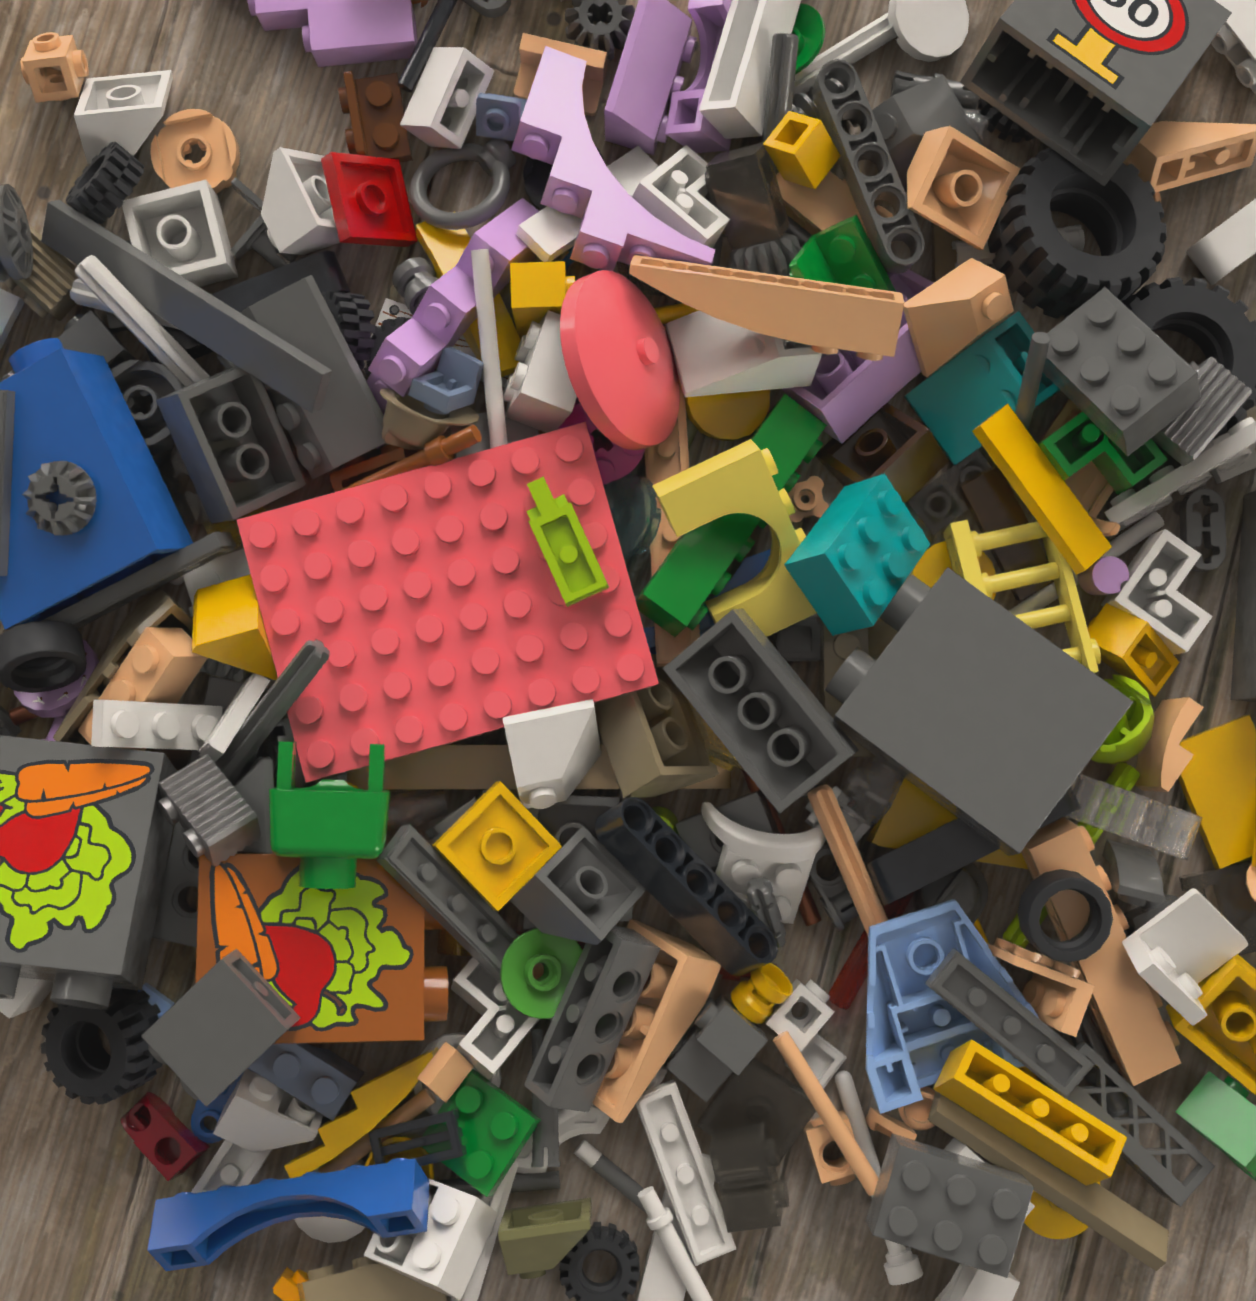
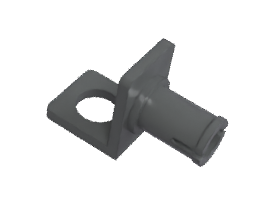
(256, 235)

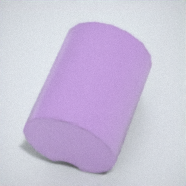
(1104, 576)

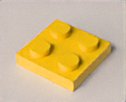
(497, 845)

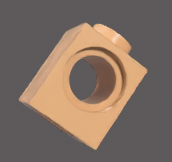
(833, 1171)

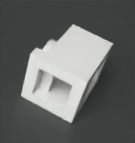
(806, 1027)

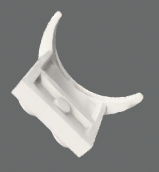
(758, 854)

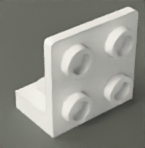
(1183, 949)

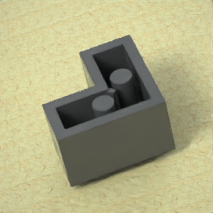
(715, 1047)

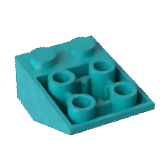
(976, 387)

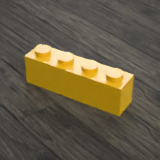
(1030, 1113)

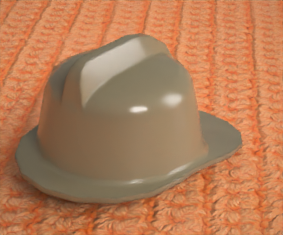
(412, 425)

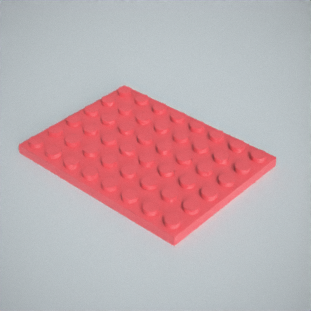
(442, 603)

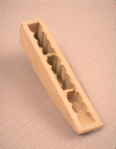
(783, 306)

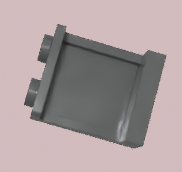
(220, 1027)

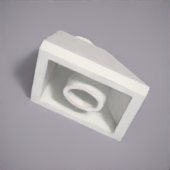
(121, 110)
(298, 204)
(552, 751)

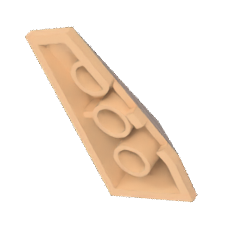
(662, 1015)

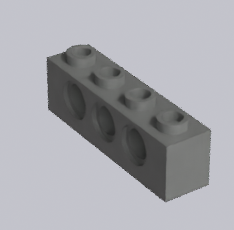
(591, 1019)

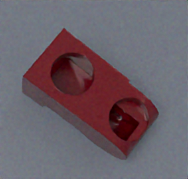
(162, 1136)

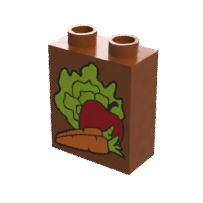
(334, 955)

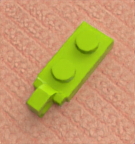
(564, 545)

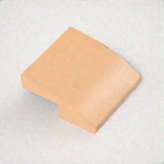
(1163, 757)

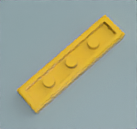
(1042, 489)

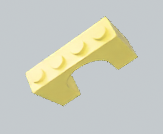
(742, 483)

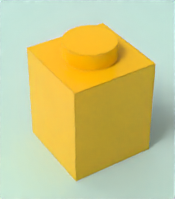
(802, 149)

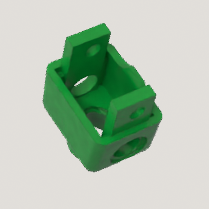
(328, 822)

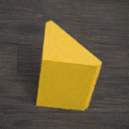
(231, 627)

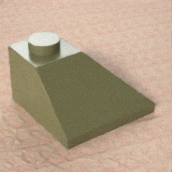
(542, 1235)

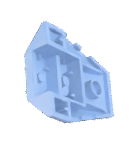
(907, 1021)

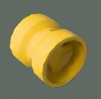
(761, 992)

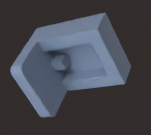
(498, 115)
(452, 384)

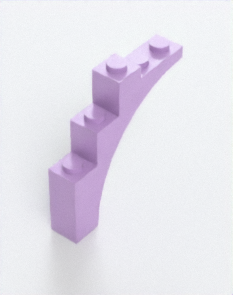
(344, 29)
(580, 183)
(449, 306)

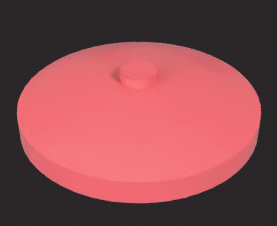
(619, 360)

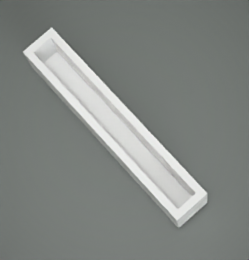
(740, 71)

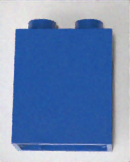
(78, 415)

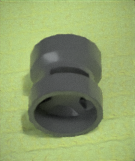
(413, 280)

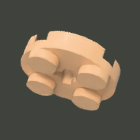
(175, 141)

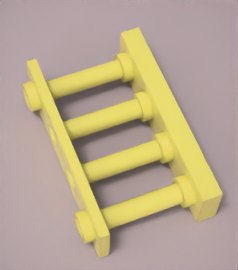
(967, 545)

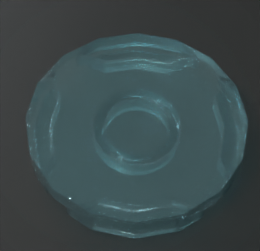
(633, 512)

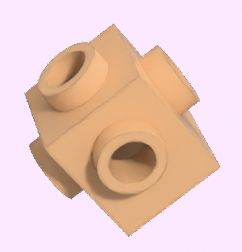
(54, 67)

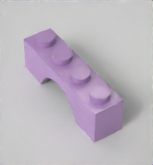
(685, 121)

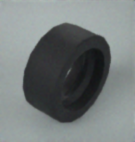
(41, 656)
(1092, 935)

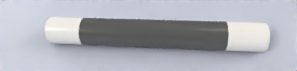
(609, 1172)

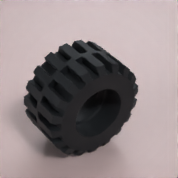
(78, 1055)

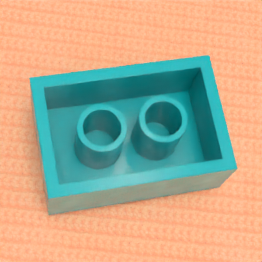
(858, 555)

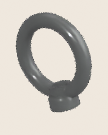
(495, 160)

